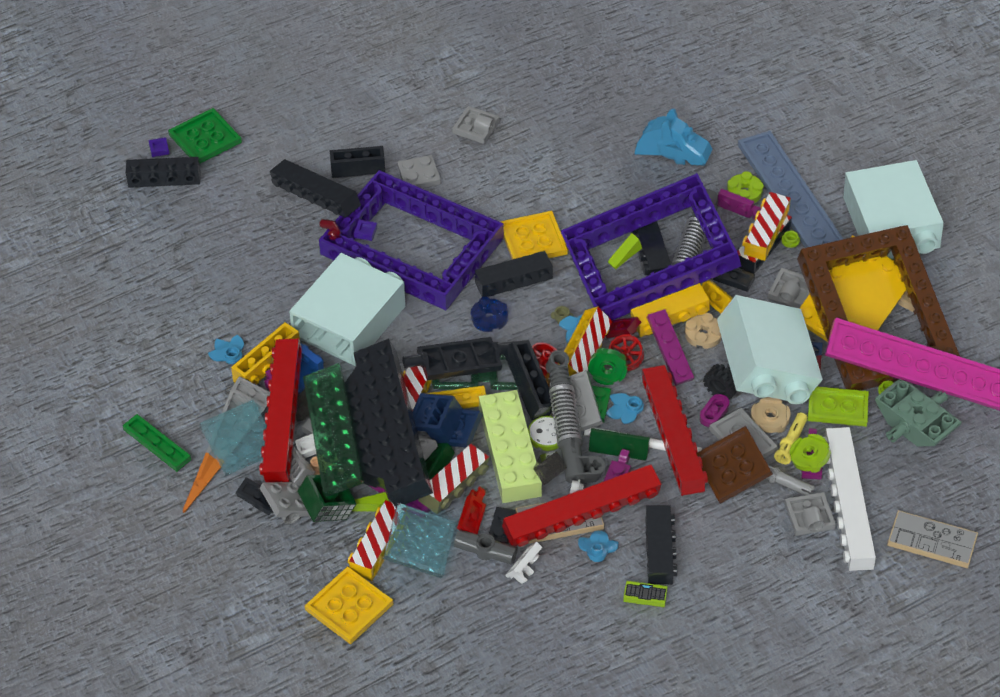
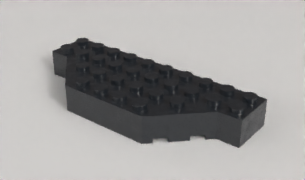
(386, 426)

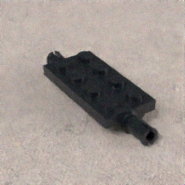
(458, 358)

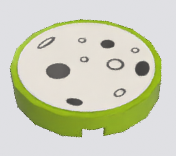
(543, 433)

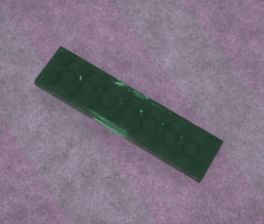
(333, 430)

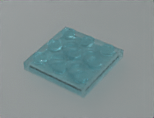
(236, 437)
(419, 540)

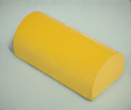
(718, 297)

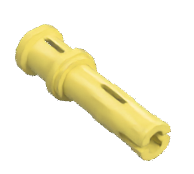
(793, 434)

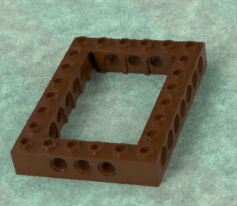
(815, 267)

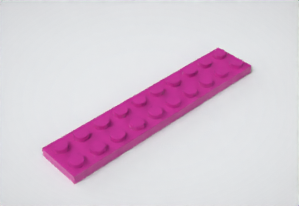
(914, 363)

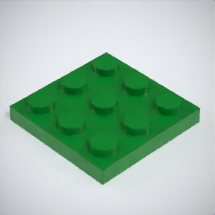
(205, 135)

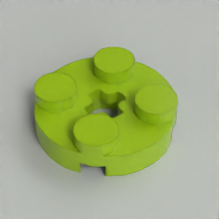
(746, 180)
(810, 462)

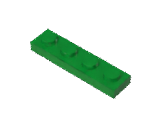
(157, 442)

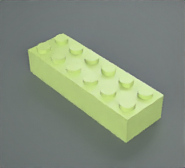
(510, 446)

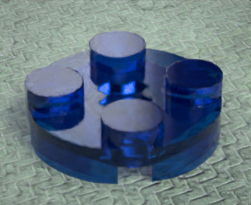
(489, 306)

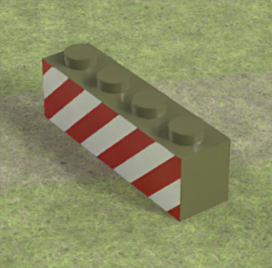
(455, 478)

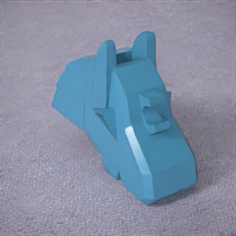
(673, 140)

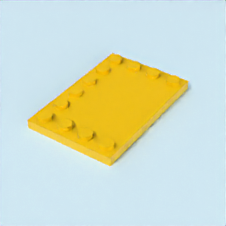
(866, 293)

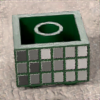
(321, 507)

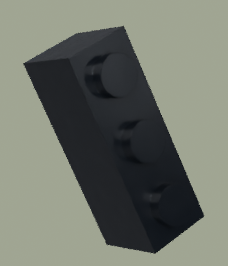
(357, 161)

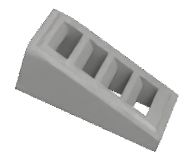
(301, 464)

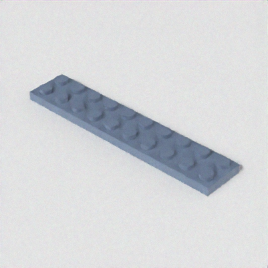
(782, 178)

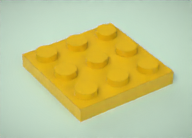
(534, 234)
(349, 605)

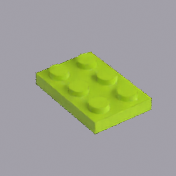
(838, 406)

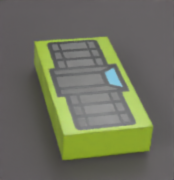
(645, 594)

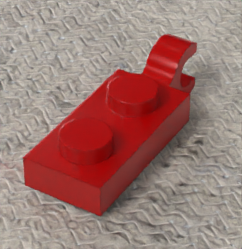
(472, 511)

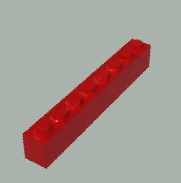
(281, 411)
(673, 430)
(581, 506)

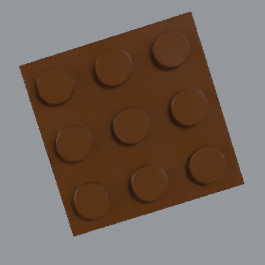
(733, 464)

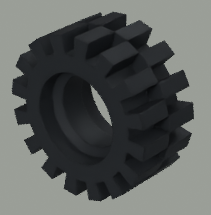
(720, 381)

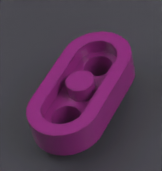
(711, 411)

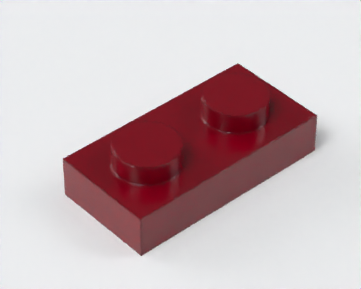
(623, 326)

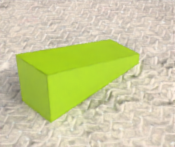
(625, 251)
(370, 503)

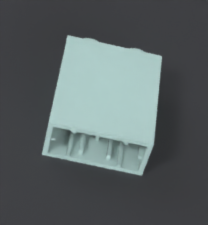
(893, 198)
(348, 307)
(769, 350)

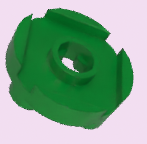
(607, 357)

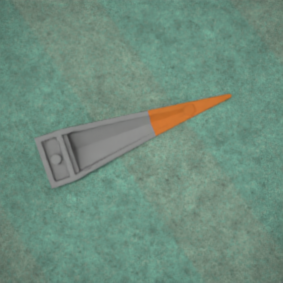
(241, 393)

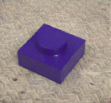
(159, 147)
(365, 230)

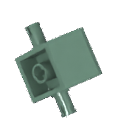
(915, 414)

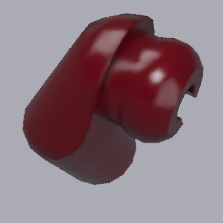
(332, 226)

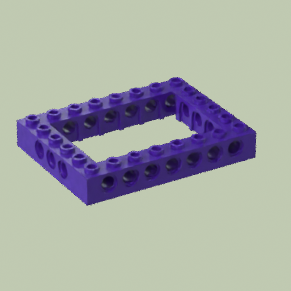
(383, 188)
(637, 214)

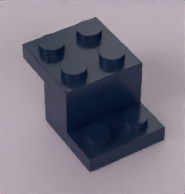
(446, 419)

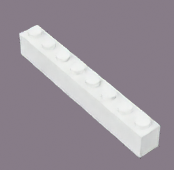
(849, 501)

